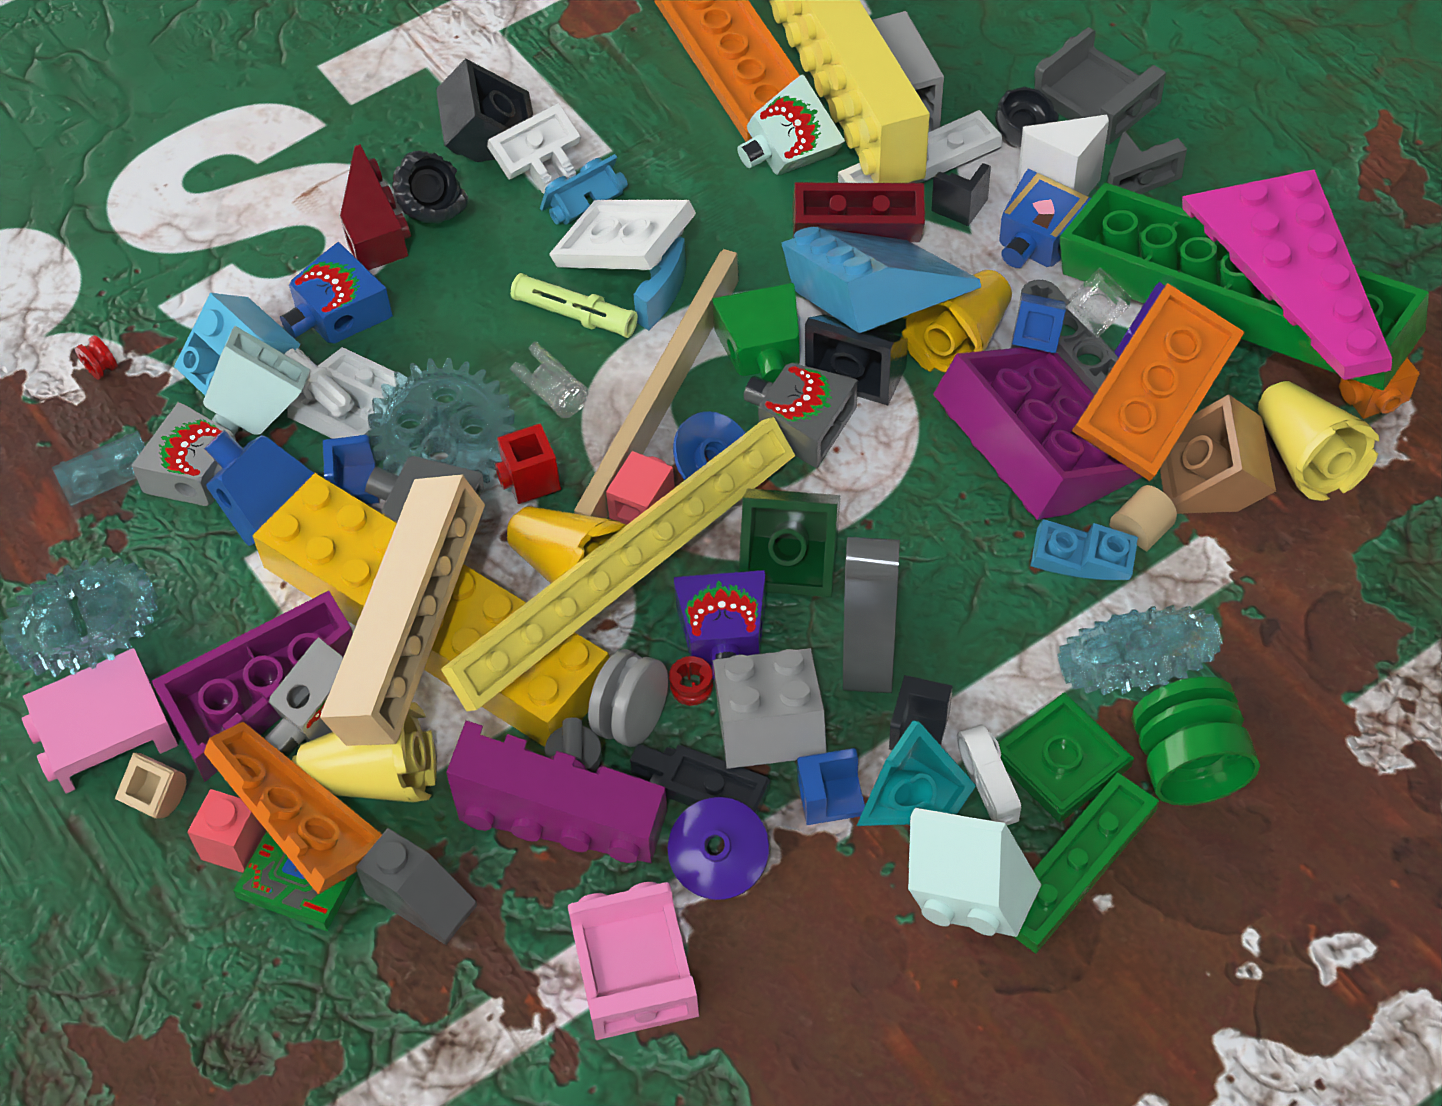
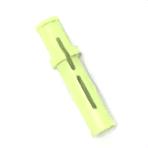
(616, 319)

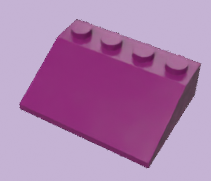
(1022, 418)

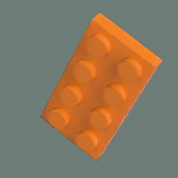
(1158, 382)

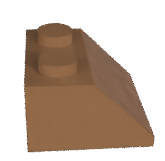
(1219, 461)

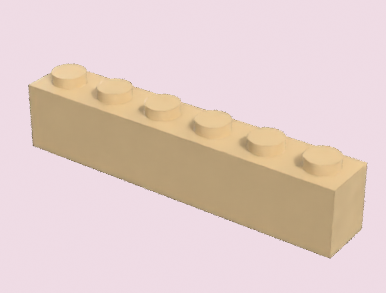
(403, 612)

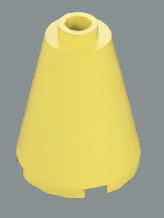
(1317, 440)
(374, 771)

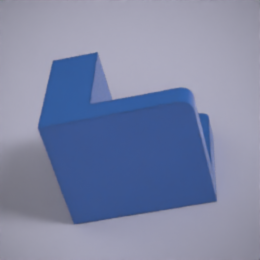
(1039, 323)
(349, 465)
(830, 786)

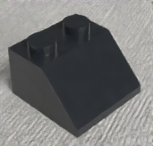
(478, 107)
(870, 357)

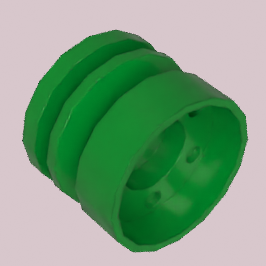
(1195, 741)

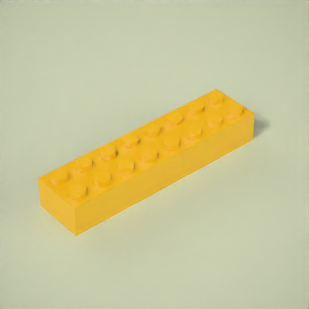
(336, 545)

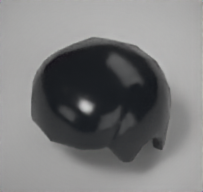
(1021, 109)

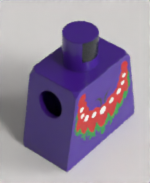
(722, 613)

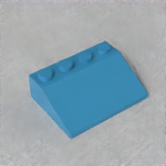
(869, 276)

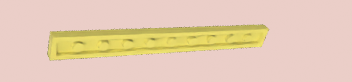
(615, 566)

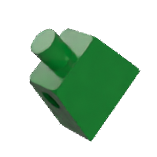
(759, 330)

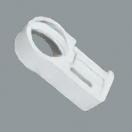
(984, 765)

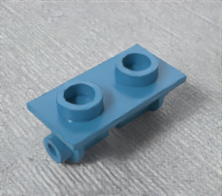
(594, 179)

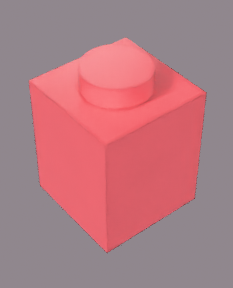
(638, 486)
(225, 831)

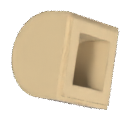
(1145, 515)
(151, 786)

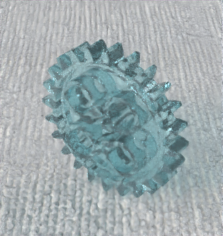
(416, 401)
(47, 630)
(1139, 649)

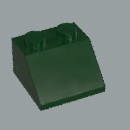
(790, 539)

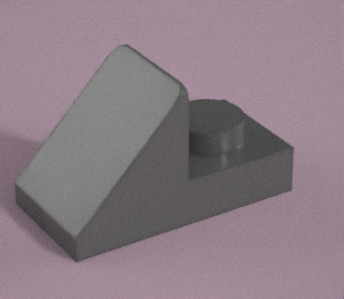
(1146, 169)

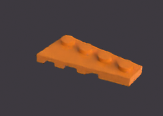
(300, 814)

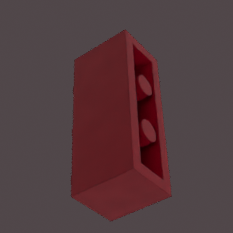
(861, 208)

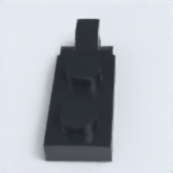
(697, 776)

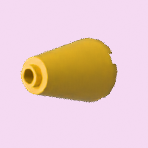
(958, 323)
(557, 539)

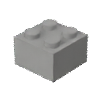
(769, 707)

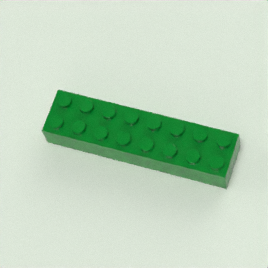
(1156, 242)

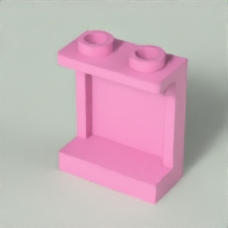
(95, 717)
(632, 960)

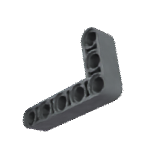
(870, 613)

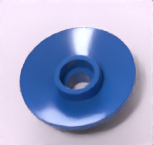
(703, 436)

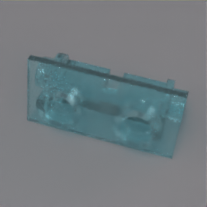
(99, 469)

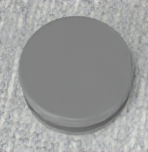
(628, 698)

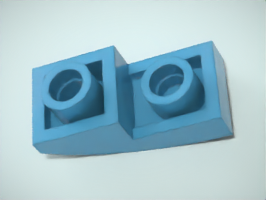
(657, 294)
(1091, 554)

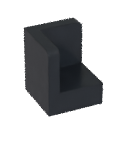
(960, 197)
(921, 702)

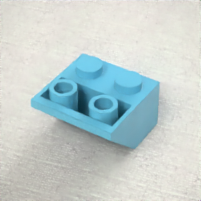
(212, 331)

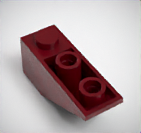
(368, 217)

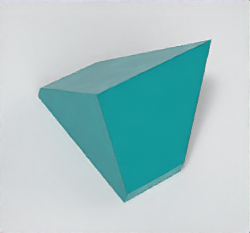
(913, 777)

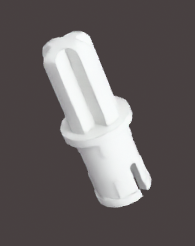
(322, 387)

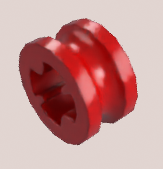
(96, 357)
(686, 667)

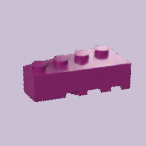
(241, 675)
(554, 798)

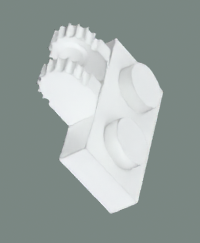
(535, 141)

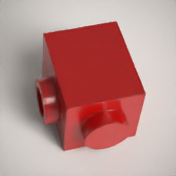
(527, 464)

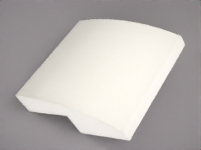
(361, 380)

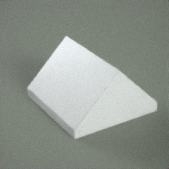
(1066, 151)

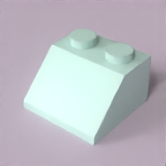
(969, 873)

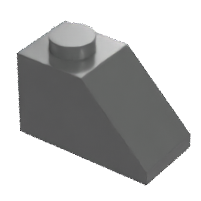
(414, 886)

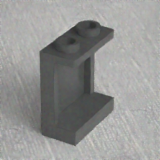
(1091, 84)

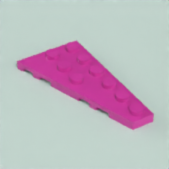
(1294, 253)

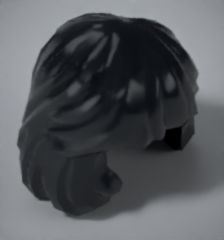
(428, 188)

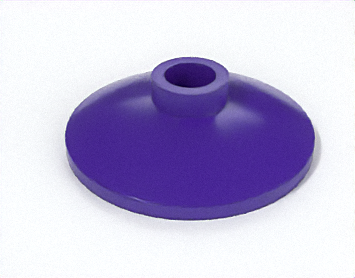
(739, 863)

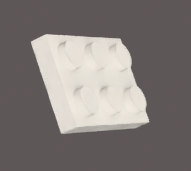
(623, 234)

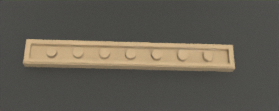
(662, 383)

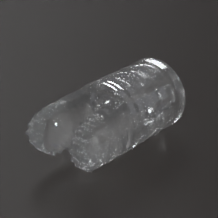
(552, 383)

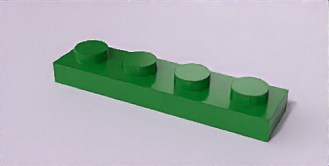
(1084, 856)

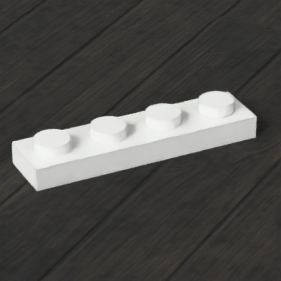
(946, 147)

